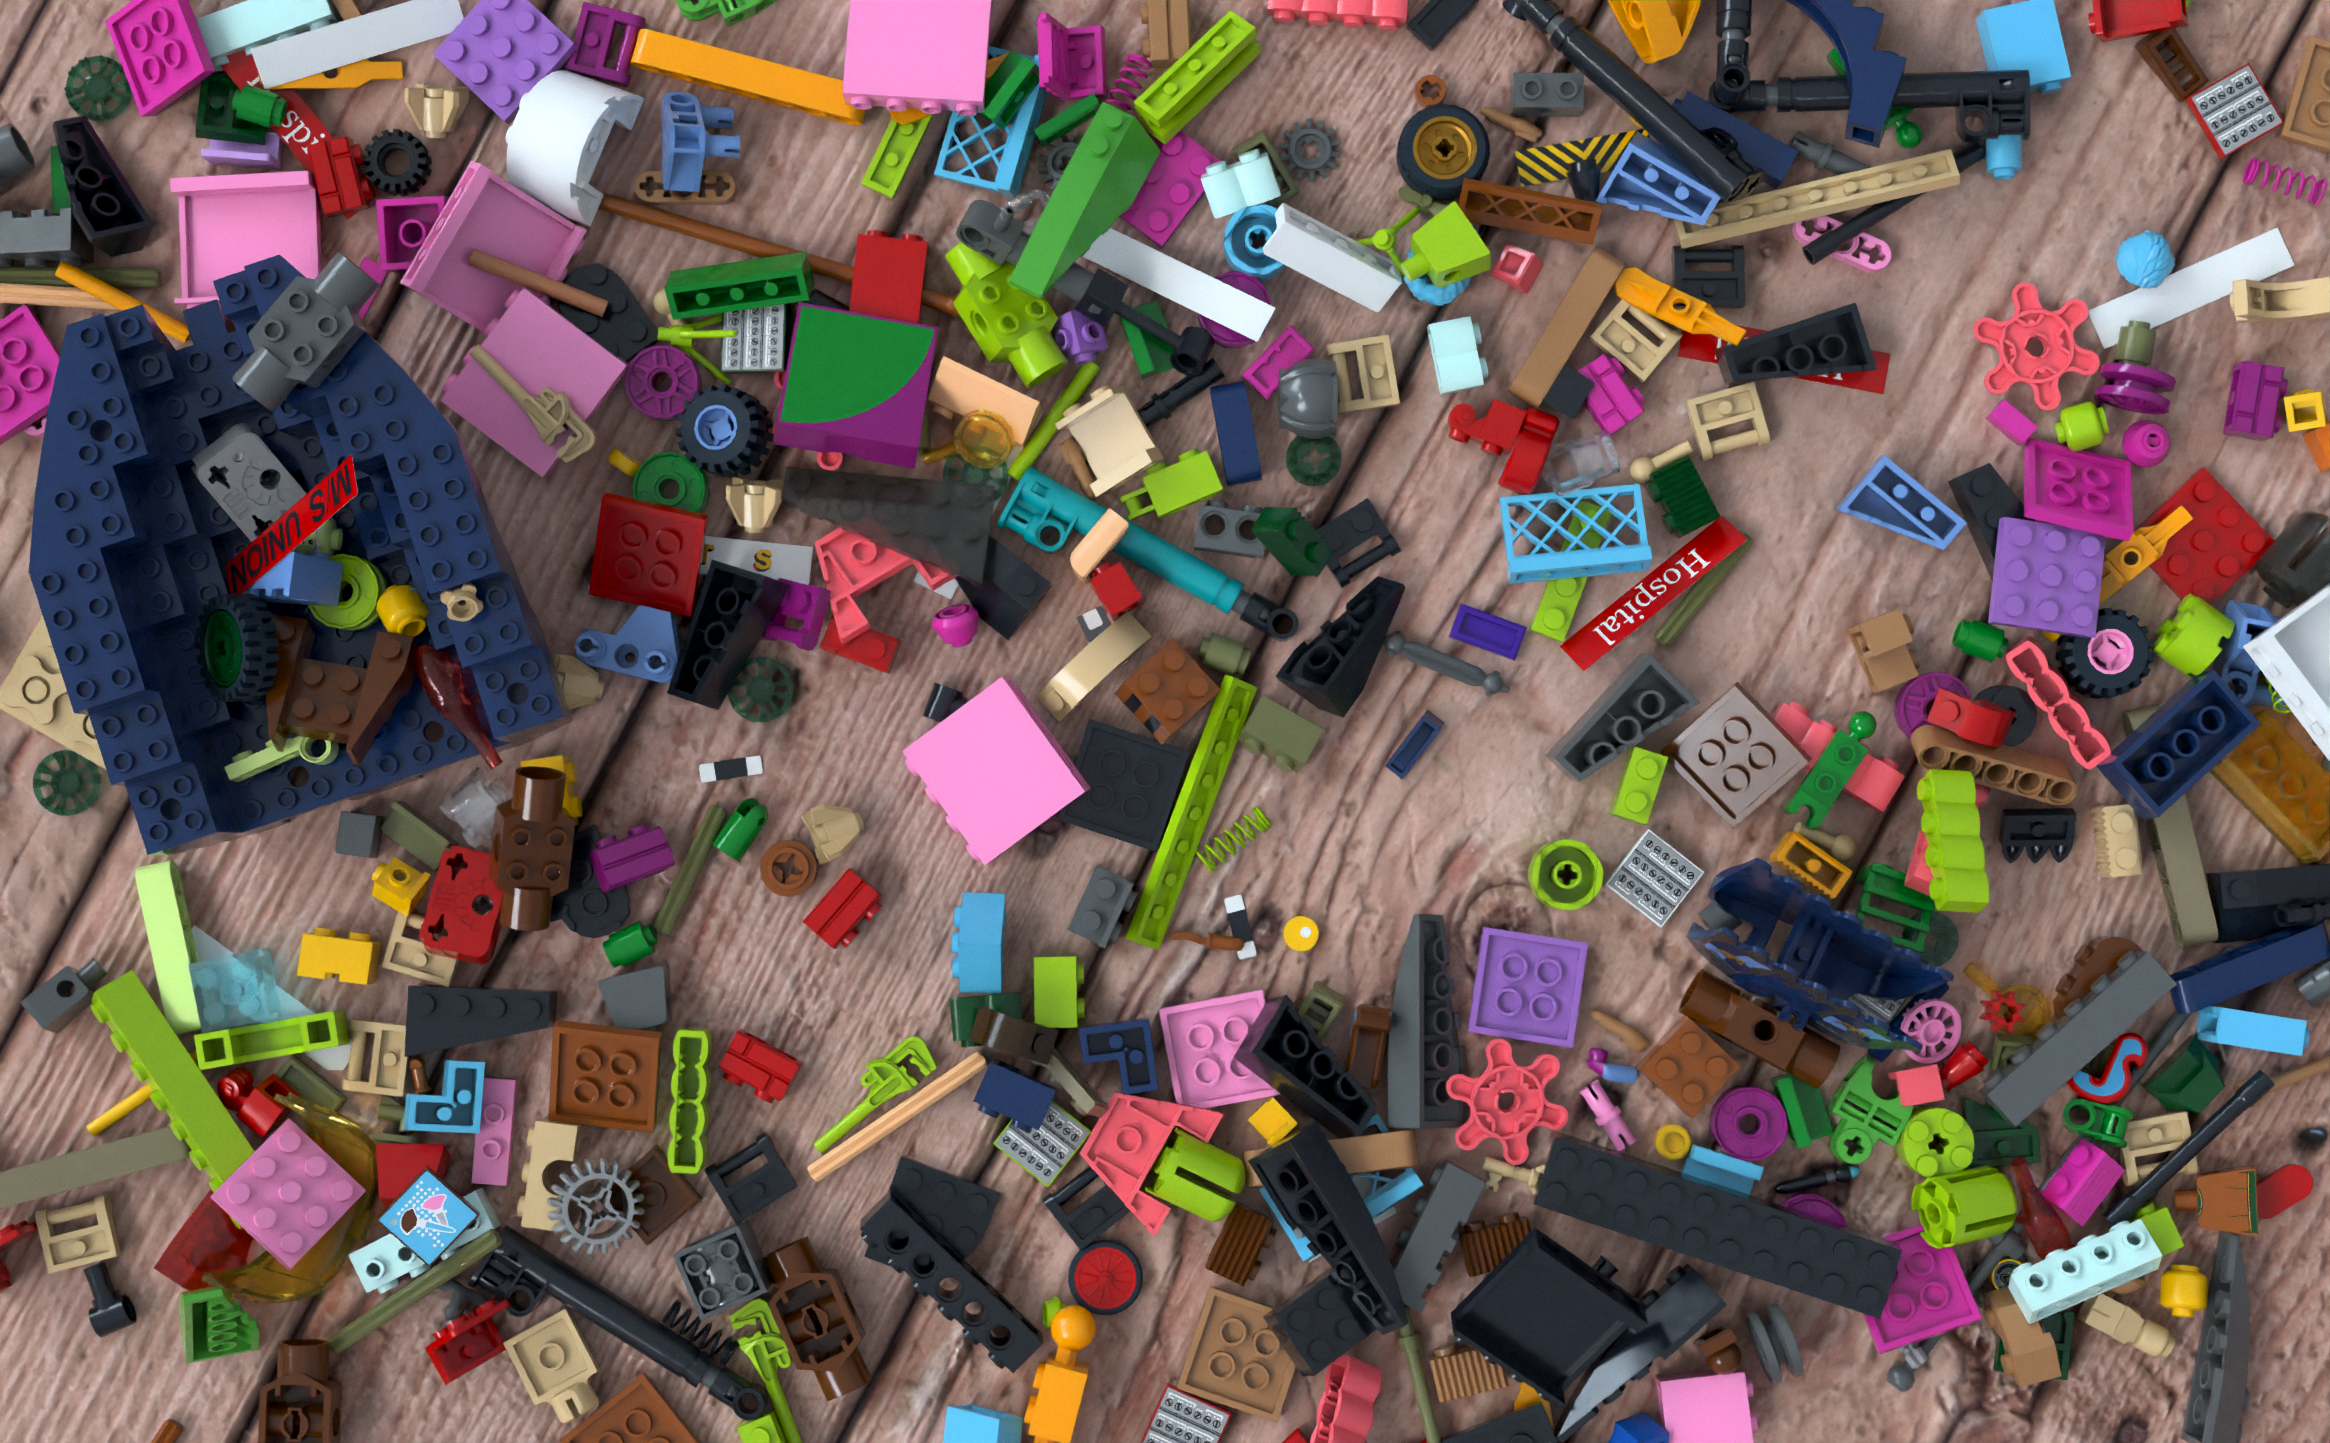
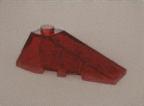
(204, 1244)

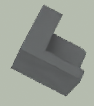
(359, 834)

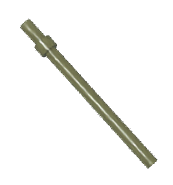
(1410, 1344)

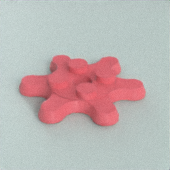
(2055, 332)
(1526, 1112)

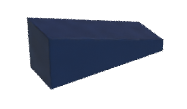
(1414, 744)

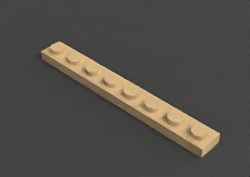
(1823, 198)

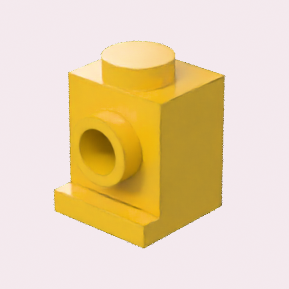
(2305, 410)
(399, 885)

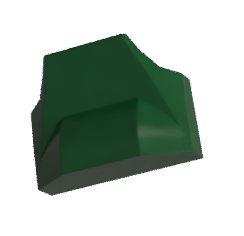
(2186, 1078)

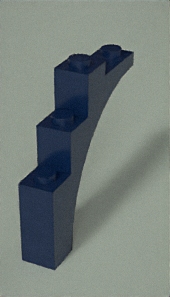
(1871, 74)

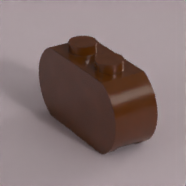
(2091, 961)

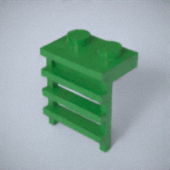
(1888, 884)

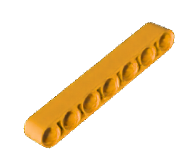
(744, 76)

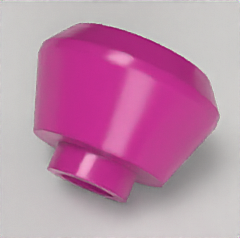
(2138, 443)
(956, 624)

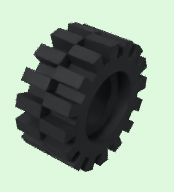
(382, 148)

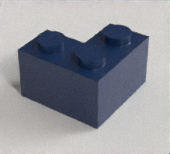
(1129, 1043)
(1015, 1095)

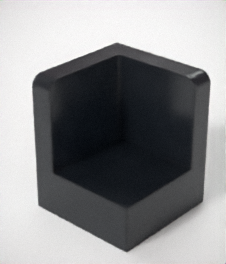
(1569, 392)

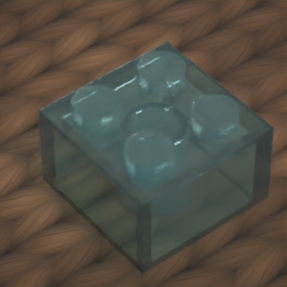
(235, 990)

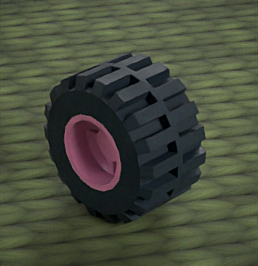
(2111, 660)

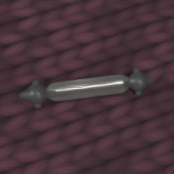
(1445, 664)

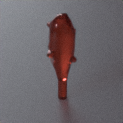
(452, 699)
(2038, 1215)

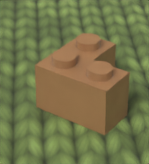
(1883, 649)

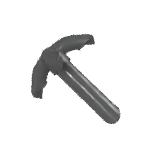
(460, 1300)

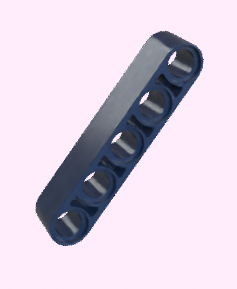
(2249, 966)

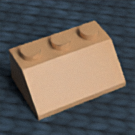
(962, 390)

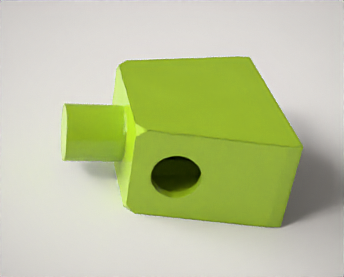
(1447, 249)

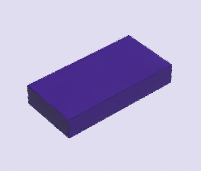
(1487, 632)

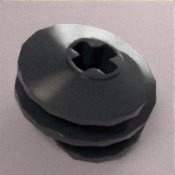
(2017, 701)

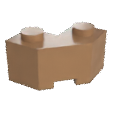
(2028, 1348)

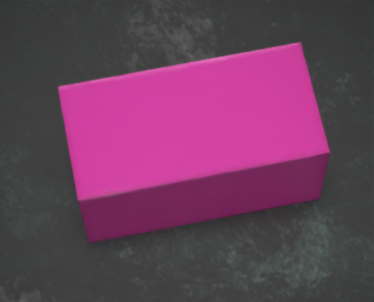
(2011, 422)

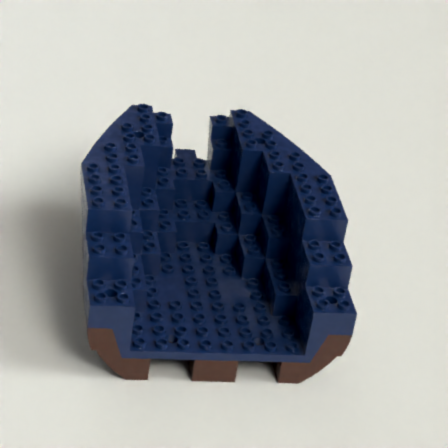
(139, 546)

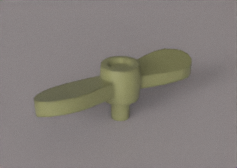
(1424, 202)

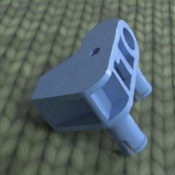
(686, 141)
(647, 634)
(2234, 662)

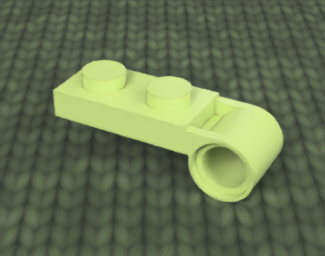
(249, 764)

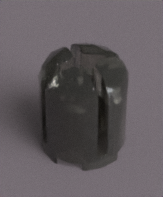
(2287, 566)

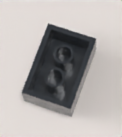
(1319, 1324)

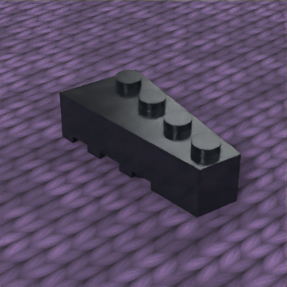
(1810, 347)
(1983, 501)
(723, 632)
(464, 1015)
(1303, 1070)

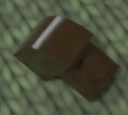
(1013, 1035)

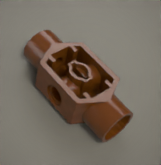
(532, 848)
(1734, 1017)
(817, 1319)
(303, 1399)

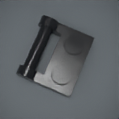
(1716, 288)
(1352, 530)
(756, 1188)
(1091, 1216)

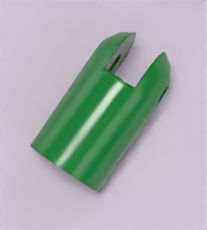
(741, 828)

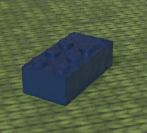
(2178, 744)

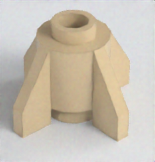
(436, 107)
(754, 502)
(578, 681)
(832, 830)

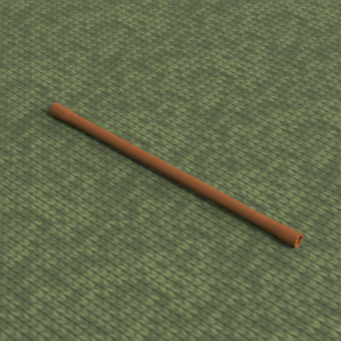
(748, 244)

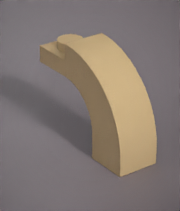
(2280, 301)
(1093, 665)

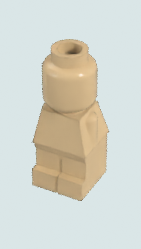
(2126, 1325)

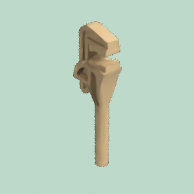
(547, 413)

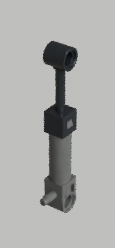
(1097, 295)

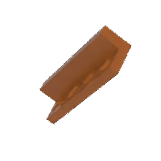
(1526, 216)

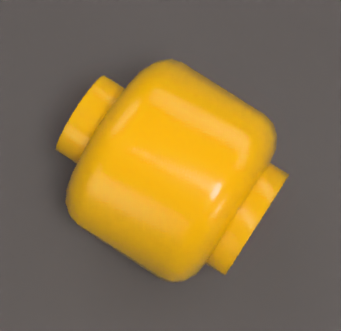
(402, 610)
(2183, 1290)

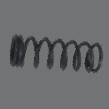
(729, 1349)

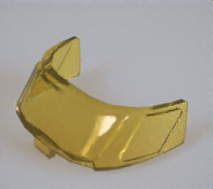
(266, 1278)

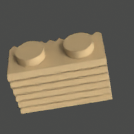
(2117, 841)

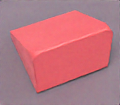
(1517, 268)

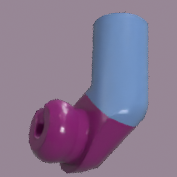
(1609, 1071)

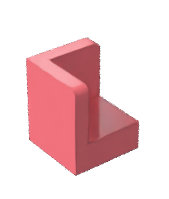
(1918, 1085)

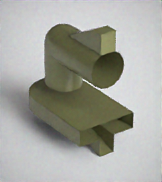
(393, 1111)

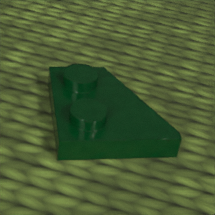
(1996, 1140)

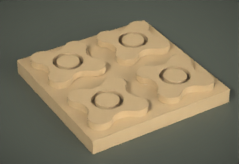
(39, 698)

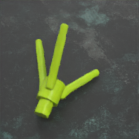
(1386, 238)
(685, 336)

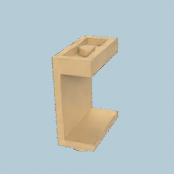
(1111, 438)

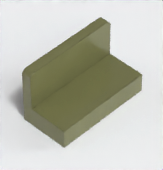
(417, 834)

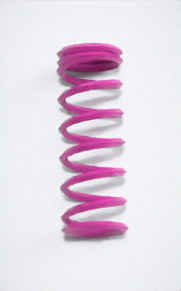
(1134, 84)
(2254, 165)

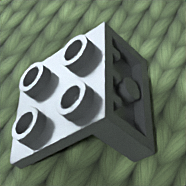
(1102, 906)

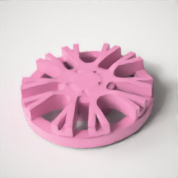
(1931, 1030)

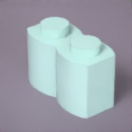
(1240, 184)
(1456, 355)

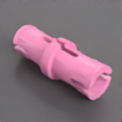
(1607, 1115)

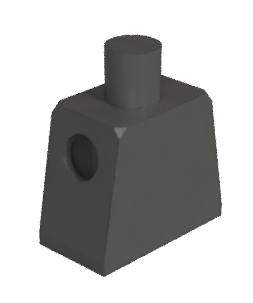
(639, 998)
(51, 1003)

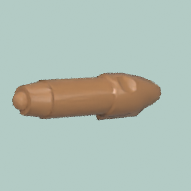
(1521, 127)
(1075, 459)
(1629, 1035)

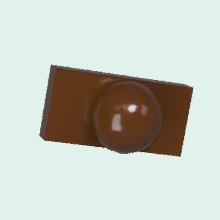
(1720, 1350)

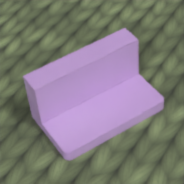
(246, 154)

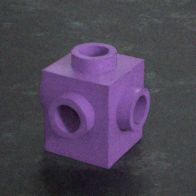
(1079, 337)

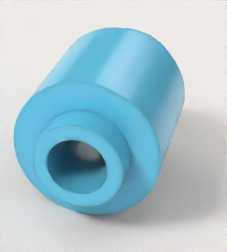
(2004, 156)

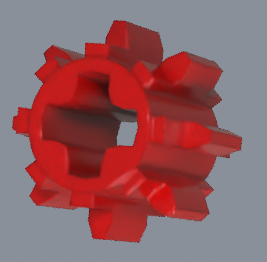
(2010, 1016)

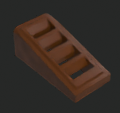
(2162, 69)

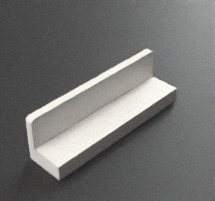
(1332, 259)

